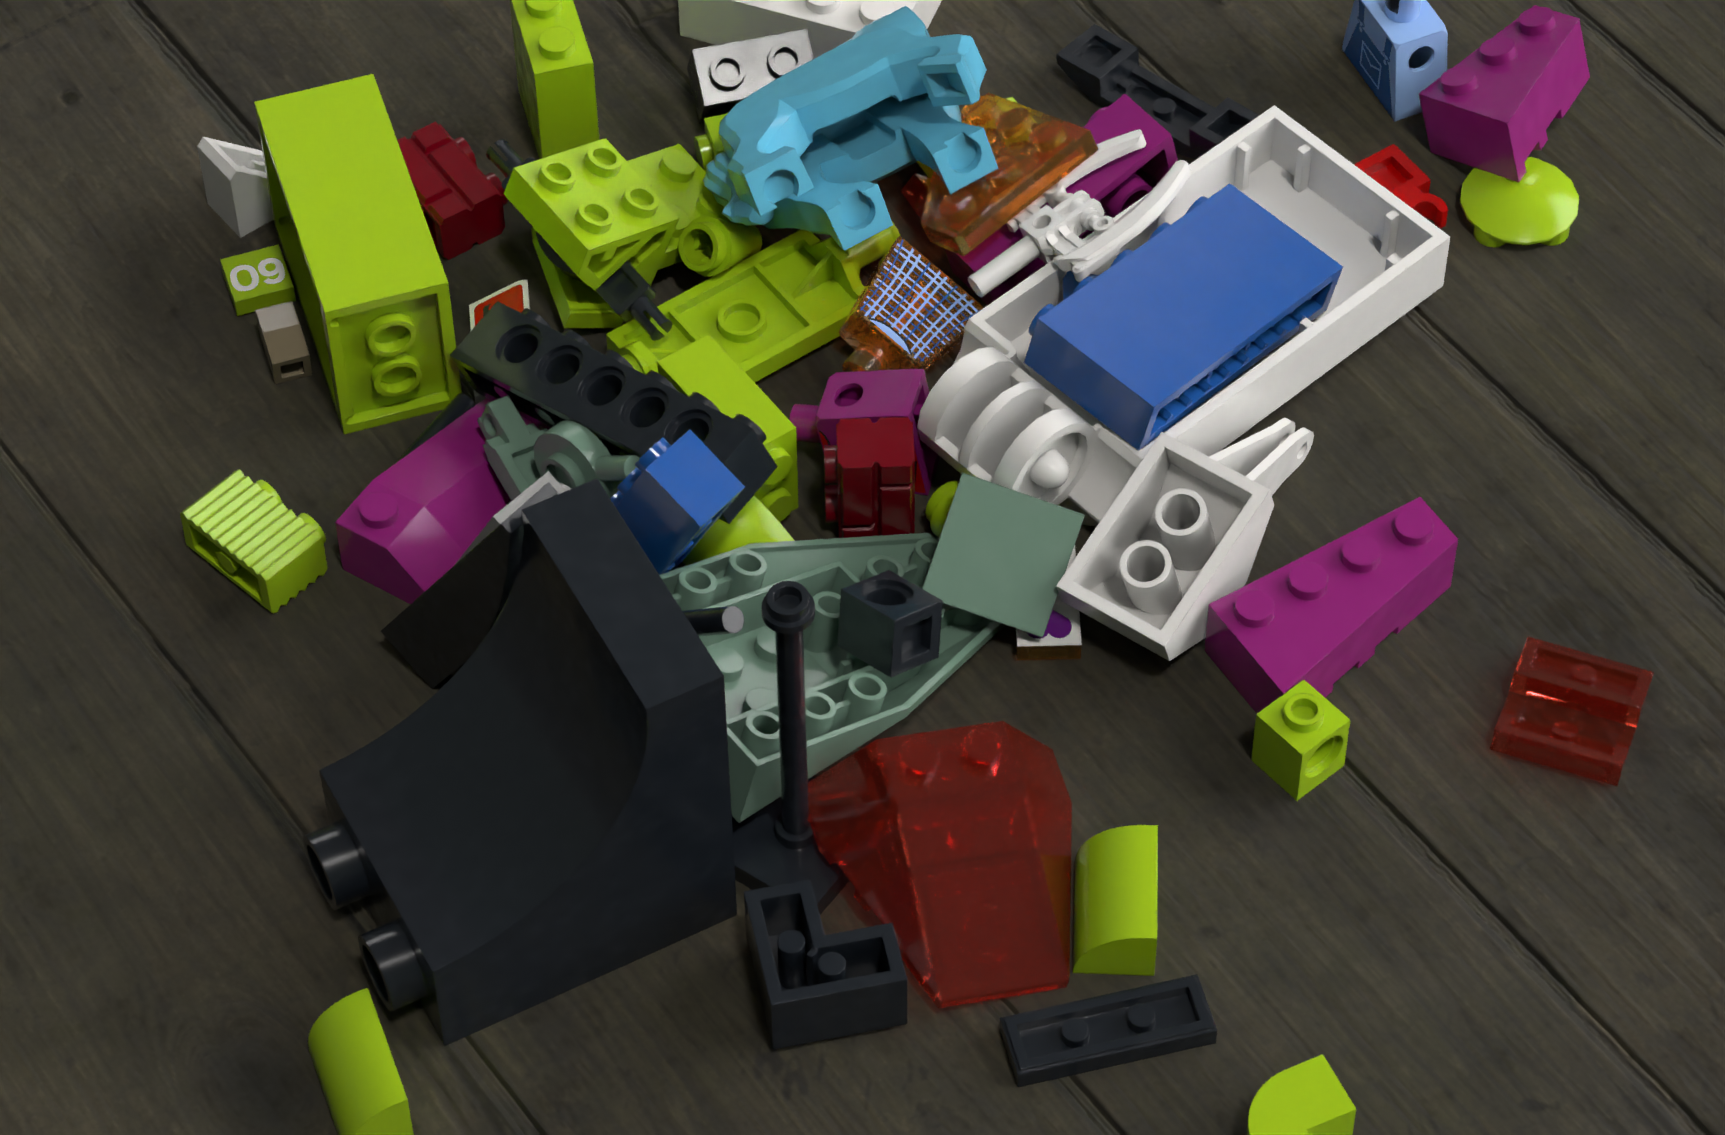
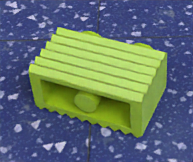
(256, 539)

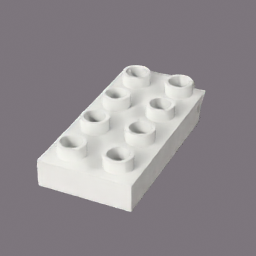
(1023, 433)

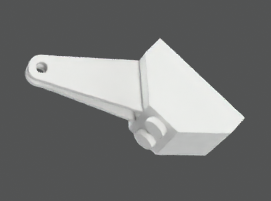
(1181, 536)

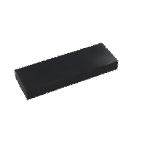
(1107, 1030)

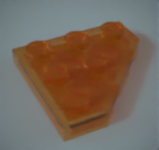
(1031, 158)

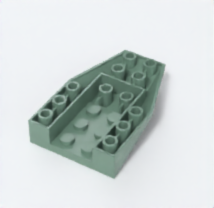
(843, 695)

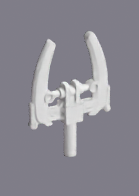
(1055, 232)

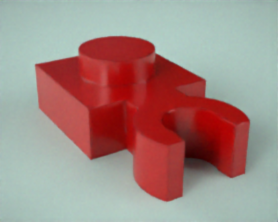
(1406, 181)

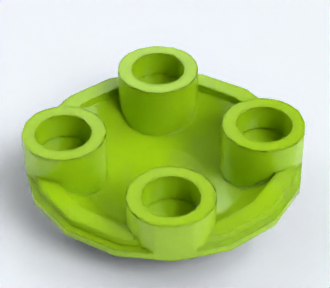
(1523, 211)

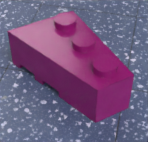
(1507, 93)

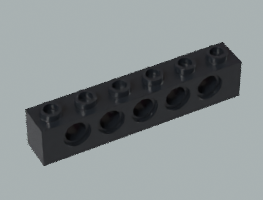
(564, 379)

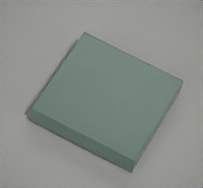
(1002, 554)

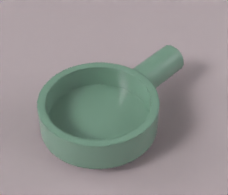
(578, 456)

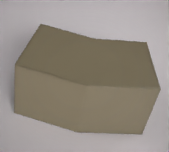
(283, 342)

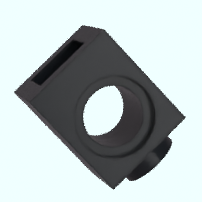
(890, 623)

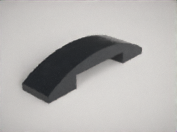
(1110, 67)

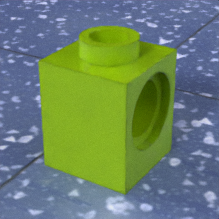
(1300, 739)

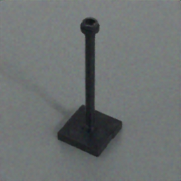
(778, 840)

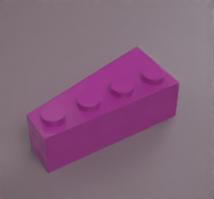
(1113, 185)
(1331, 605)

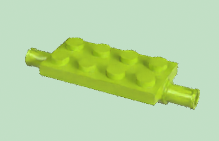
(764, 306)

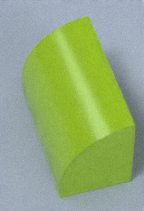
(1116, 902)
(358, 1069)

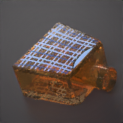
(905, 314)

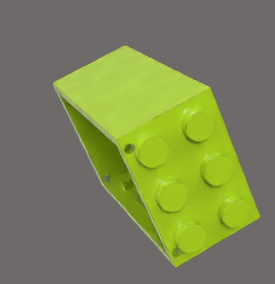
(359, 253)

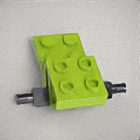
(610, 216)

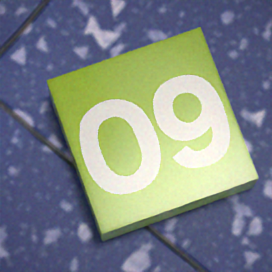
(257, 279)

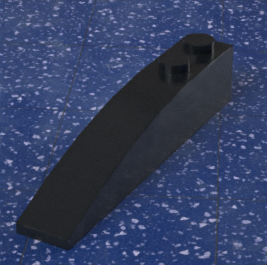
(461, 607)

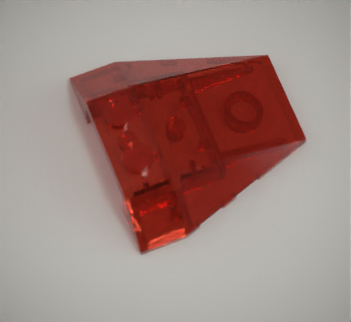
(960, 850)

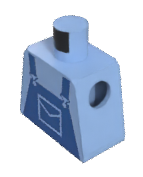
(1396, 50)

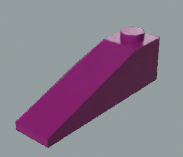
(422, 511)

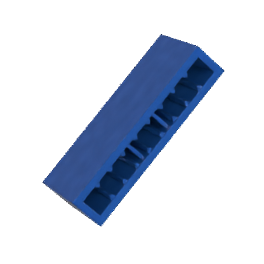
(1181, 315)

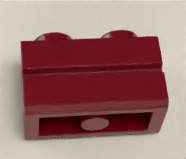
(453, 192)
(872, 477)

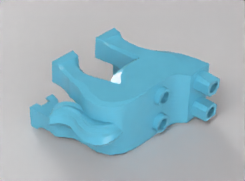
(832, 128)

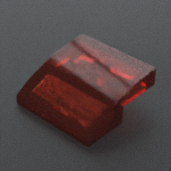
(1572, 711)

